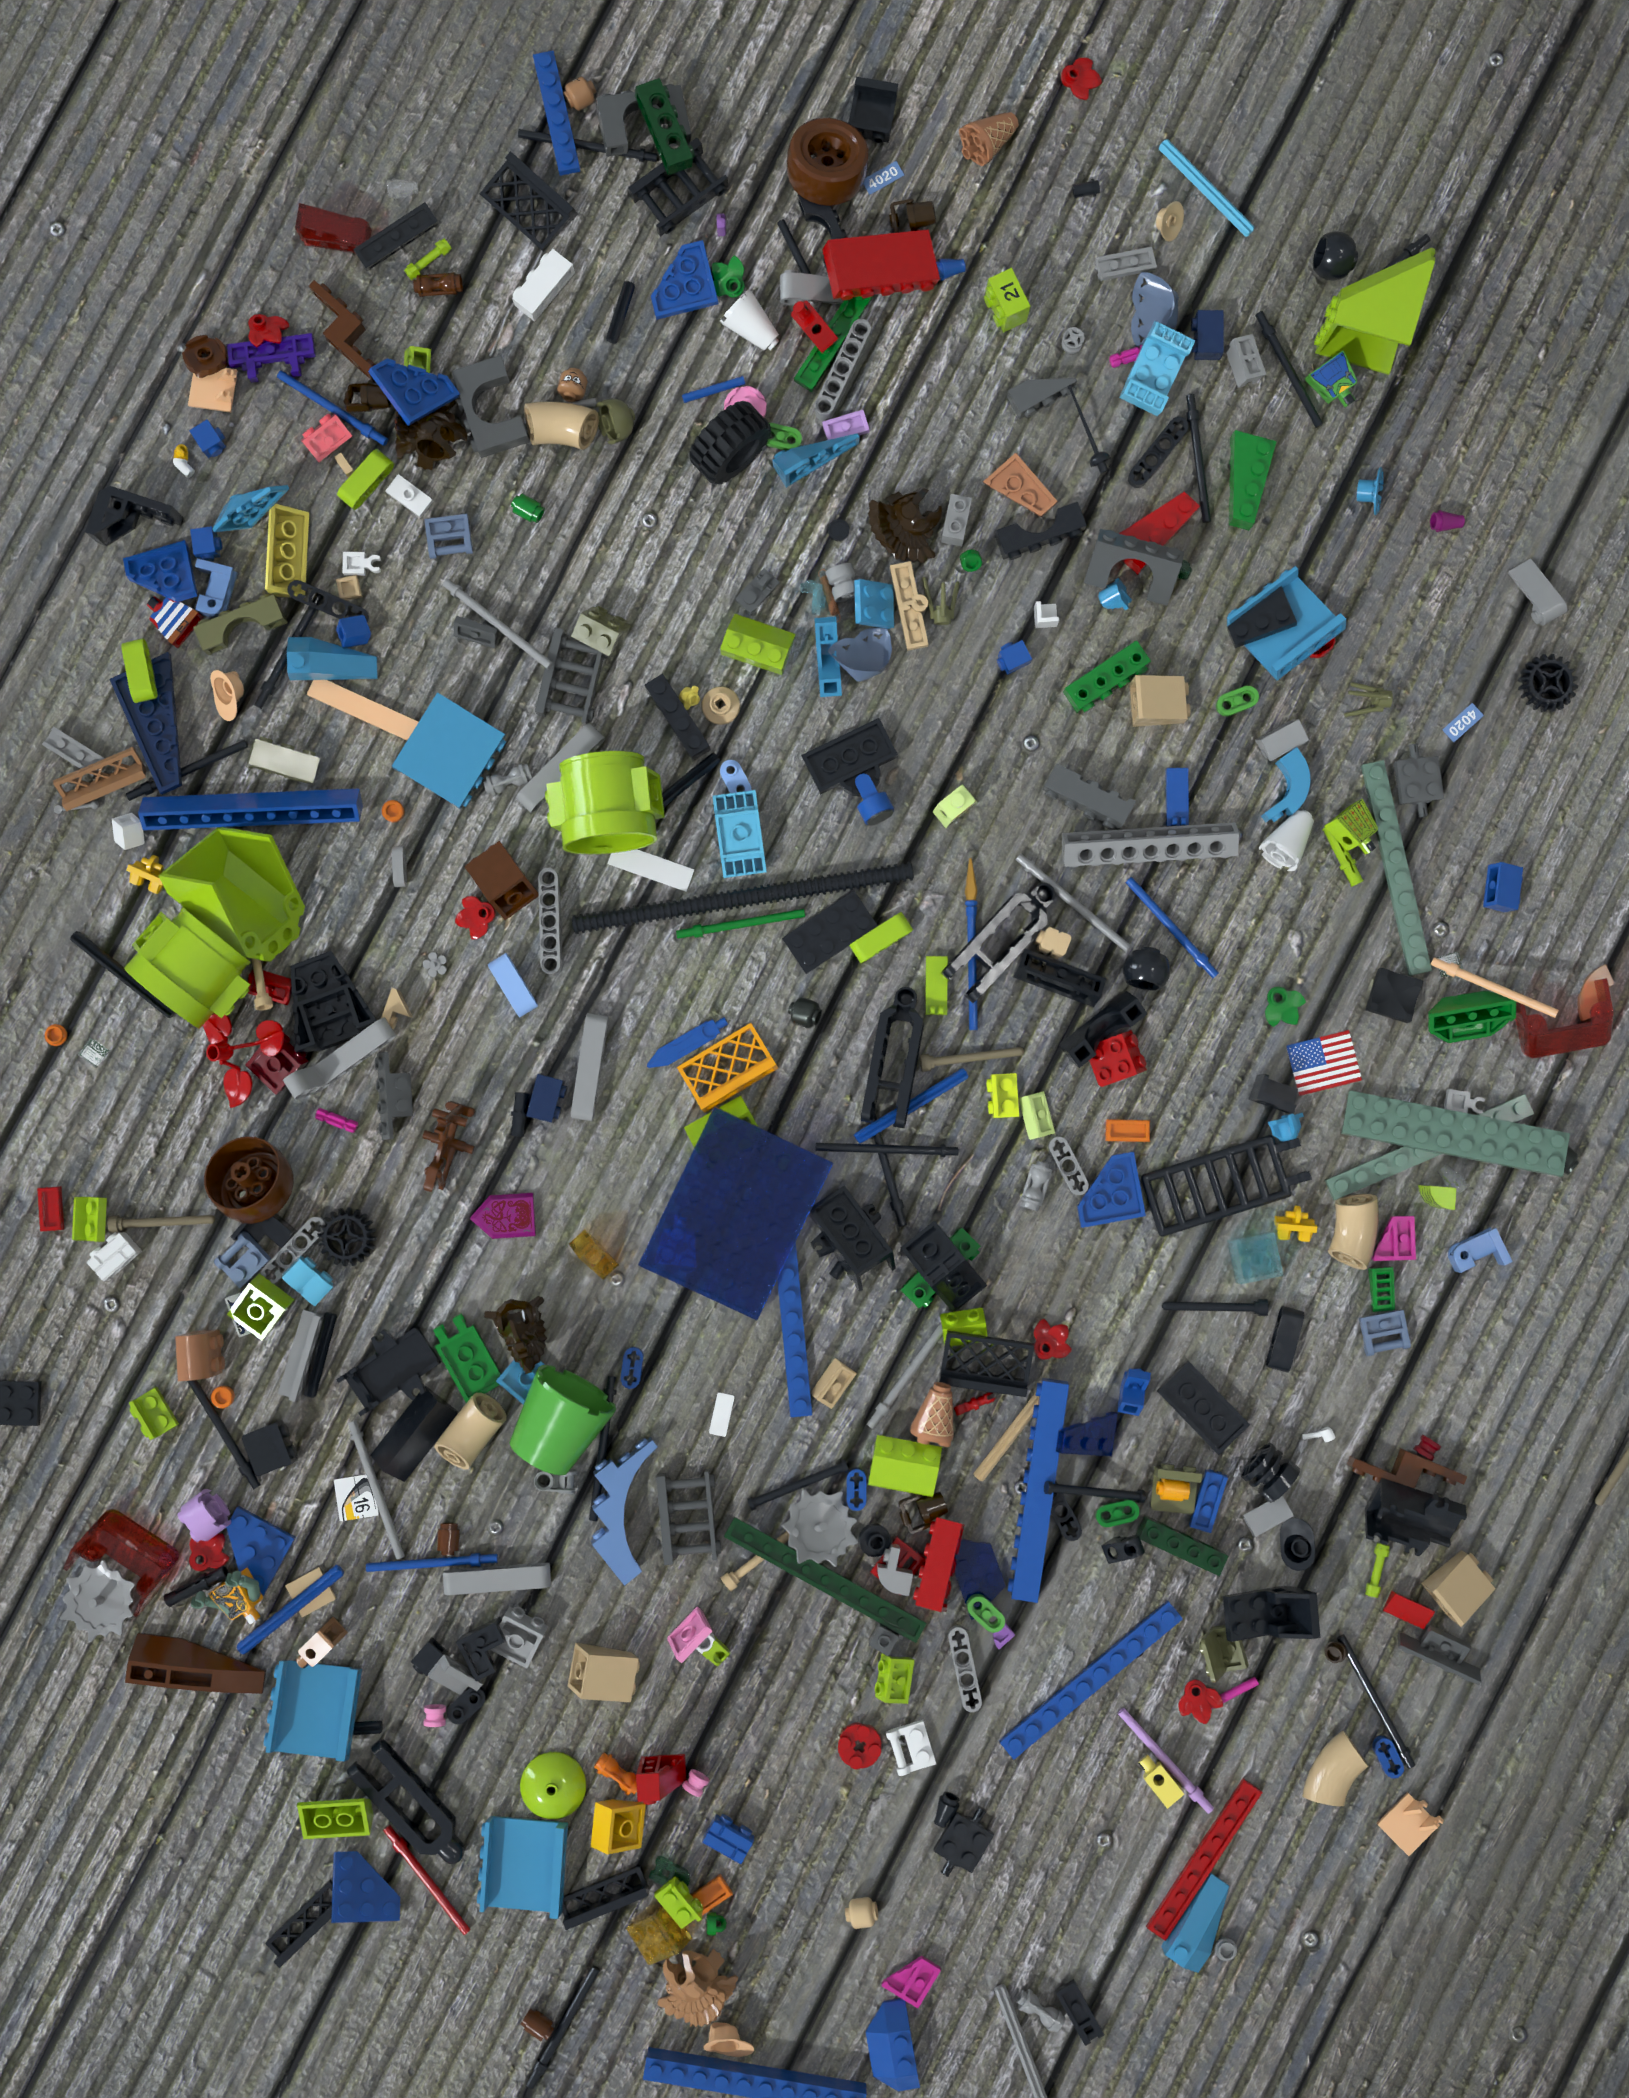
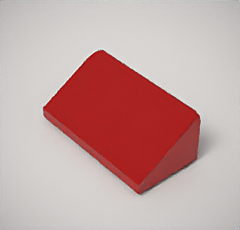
(276, 986)
(1408, 1610)

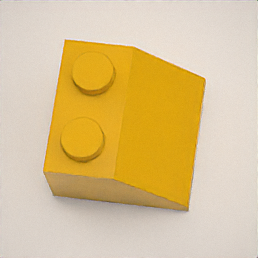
(617, 1826)

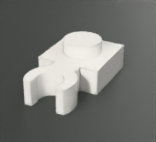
(356, 563)

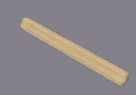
(1006, 1439)

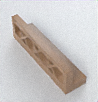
(103, 785)

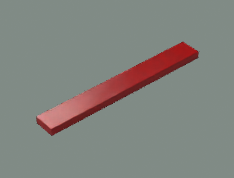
(1204, 1859)

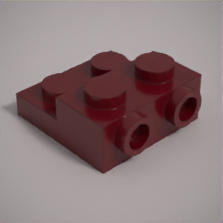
(275, 1068)

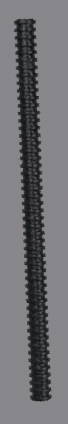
(742, 897)

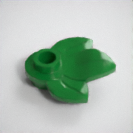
(726, 276)
(1285, 1009)

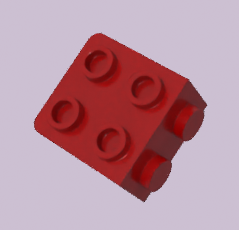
(1117, 1059)

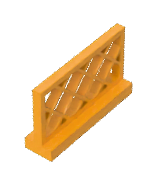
(737, 1083)

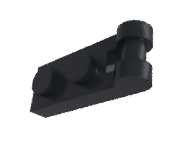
(1079, 2012)

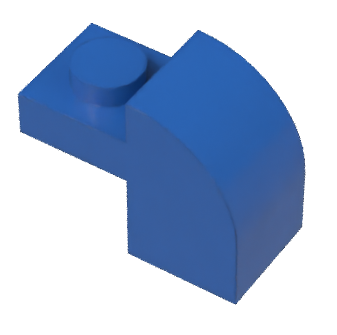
(1133, 1391)

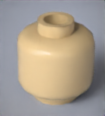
(861, 1912)

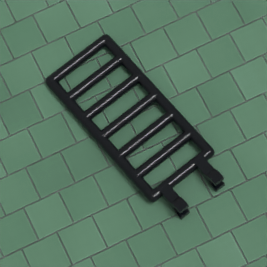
(1224, 1211)

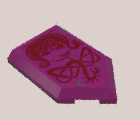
(507, 1216)

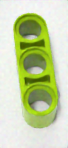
(365, 479)
(139, 670)
(881, 937)

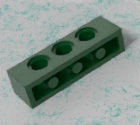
(672, 158)
(1182, 1545)

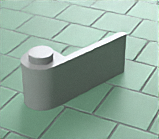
(809, 287)
(1541, 593)

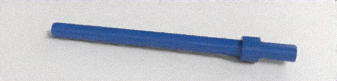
(366, 429)
(1200, 958)
(474, 1560)

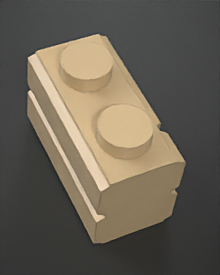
(1052, 942)

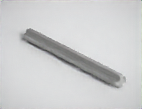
(1020, 2041)

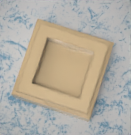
(344, 464)
(349, 587)

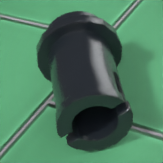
(1086, 189)

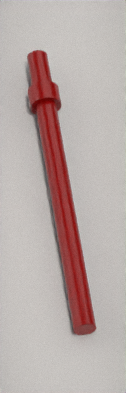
(400, 1845)

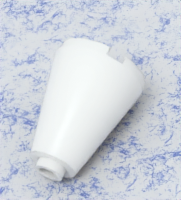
(751, 322)
(1288, 841)

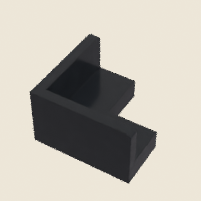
(1273, 1094)
(275, 1228)
(475, 1647)

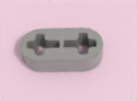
(399, 866)

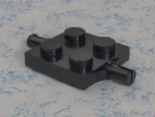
(963, 1841)

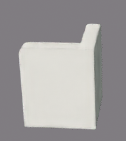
(1045, 615)
(128, 831)

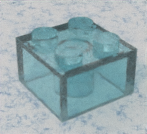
(1255, 1257)

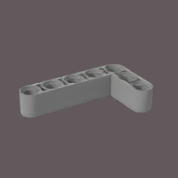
(318, 1077)

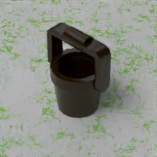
(919, 214)
(371, 398)
(928, 1508)

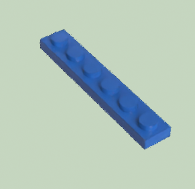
(556, 113)

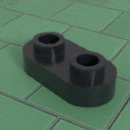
(466, 1705)

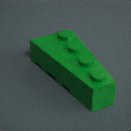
(1248, 473)

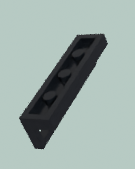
(396, 236)
(607, 1904)
(308, 1931)

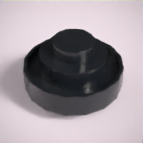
(874, 1540)

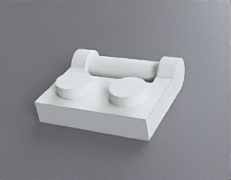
(918, 1745)

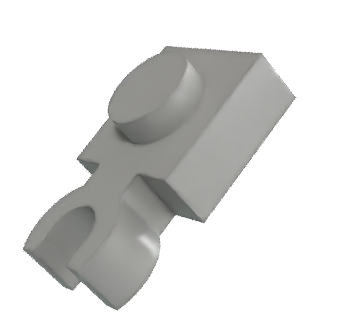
(1461, 1101)

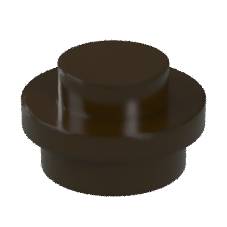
(1335, 1652)

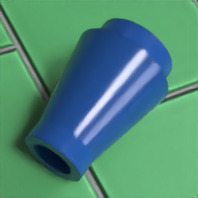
(950, 267)

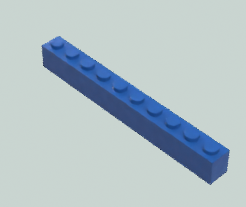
(250, 809)
(1036, 1504)
(743, 2078)

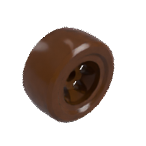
(827, 178)
(238, 1169)

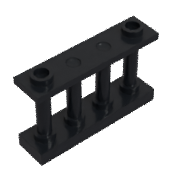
(658, 178)

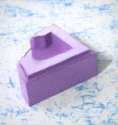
(721, 224)
(1003, 1636)

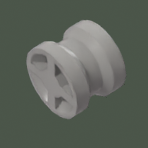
(1075, 336)

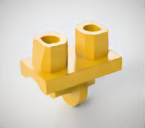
(149, 870)
(1295, 1221)

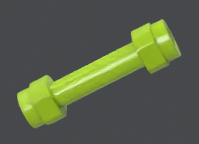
(442, 247)
(1373, 1588)

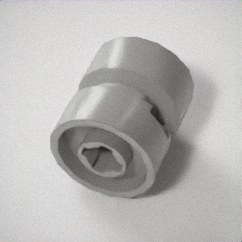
(842, 579)

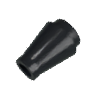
(947, 1806)

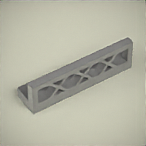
(301, 1355)

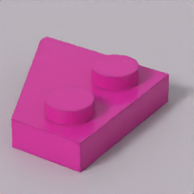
(1397, 1240)
(913, 1980)

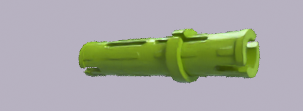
(1345, 860)

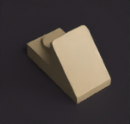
(394, 1005)

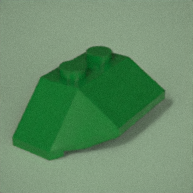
(1470, 1016)

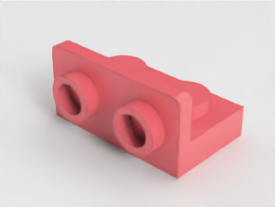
(325, 437)

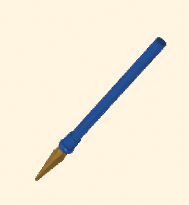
(971, 913)

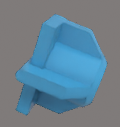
(1115, 596)
(1286, 1127)

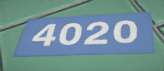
(883, 177)
(1463, 722)

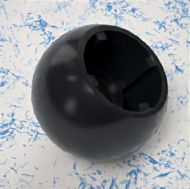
(1335, 256)
(1146, 969)

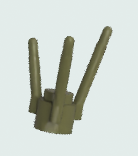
(942, 614)
(1380, 698)

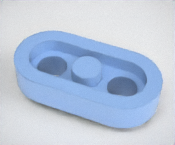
(736, 779)

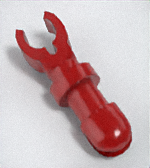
(973, 1404)

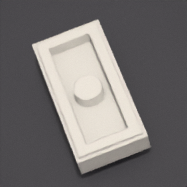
(409, 496)

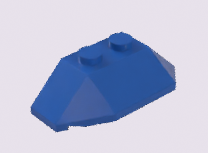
(892, 2046)

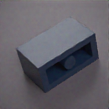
(1208, 334)
(546, 1098)

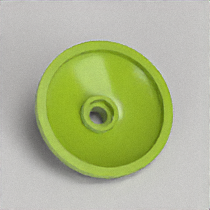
(555, 1771)

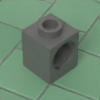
(883, 1639)

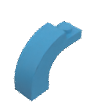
(828, 667)
(1298, 783)

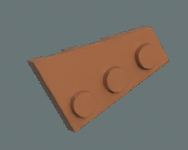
(1022, 486)

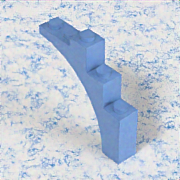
(616, 1479)

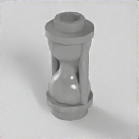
(518, 775)
(1032, 1196)
(1049, 2016)

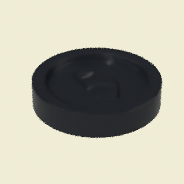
(838, 530)

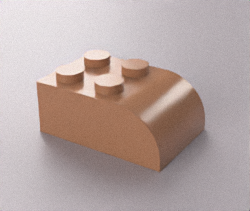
(199, 1355)

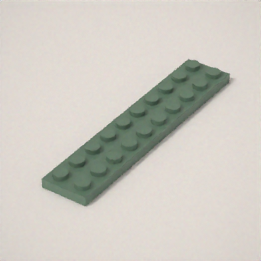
(1455, 1133)

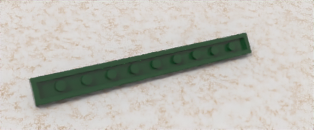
(825, 1580)

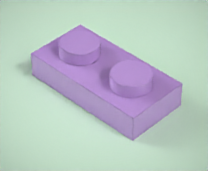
(846, 425)

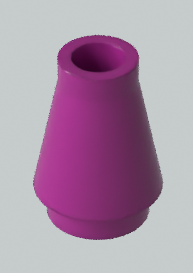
(1445, 521)

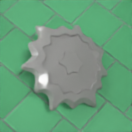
(820, 1527)
(98, 1601)

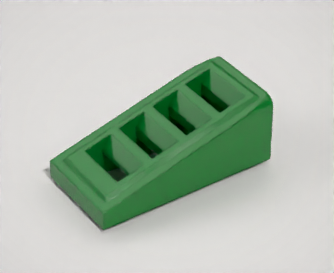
(1373, 1272)

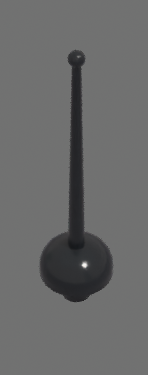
(1098, 458)

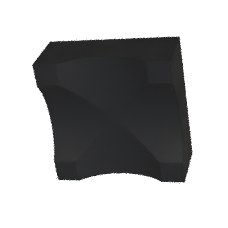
(1394, 995)

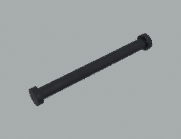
(1050, 1488)
(753, 1503)

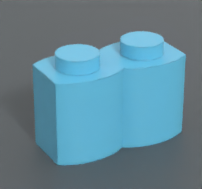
(308, 1280)

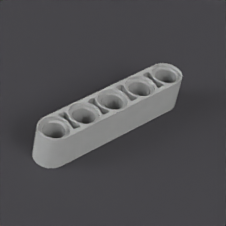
(846, 360)
(584, 742)
(548, 911)
(589, 1067)
(496, 1578)

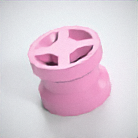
(434, 1715)
(695, 1783)

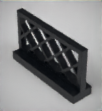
(541, 188)
(986, 1381)

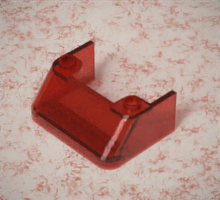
(1540, 1041)
(131, 1547)

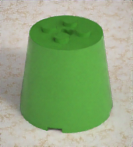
(559, 1420)

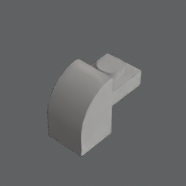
(892, 1577)

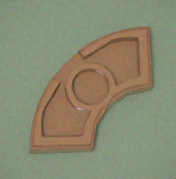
(1588, 994)

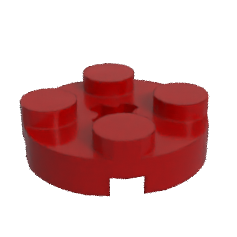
(864, 1733)

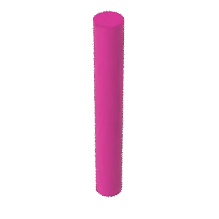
(1239, 1689)

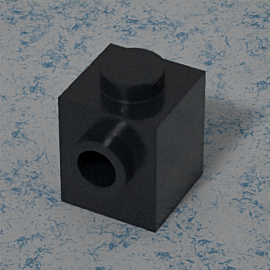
(428, 1656)

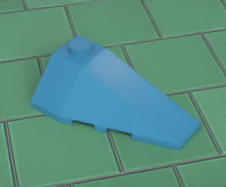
(803, 460)
(247, 509)
(1196, 1930)

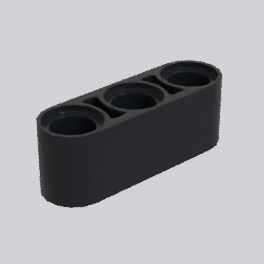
(1285, 1339)

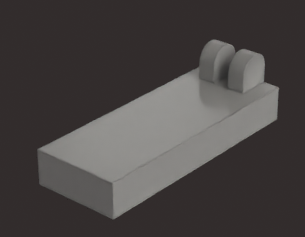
(1125, 263)
(71, 749)

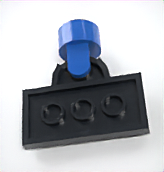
(854, 765)

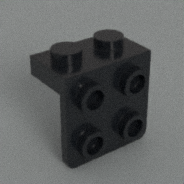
(269, 1448)

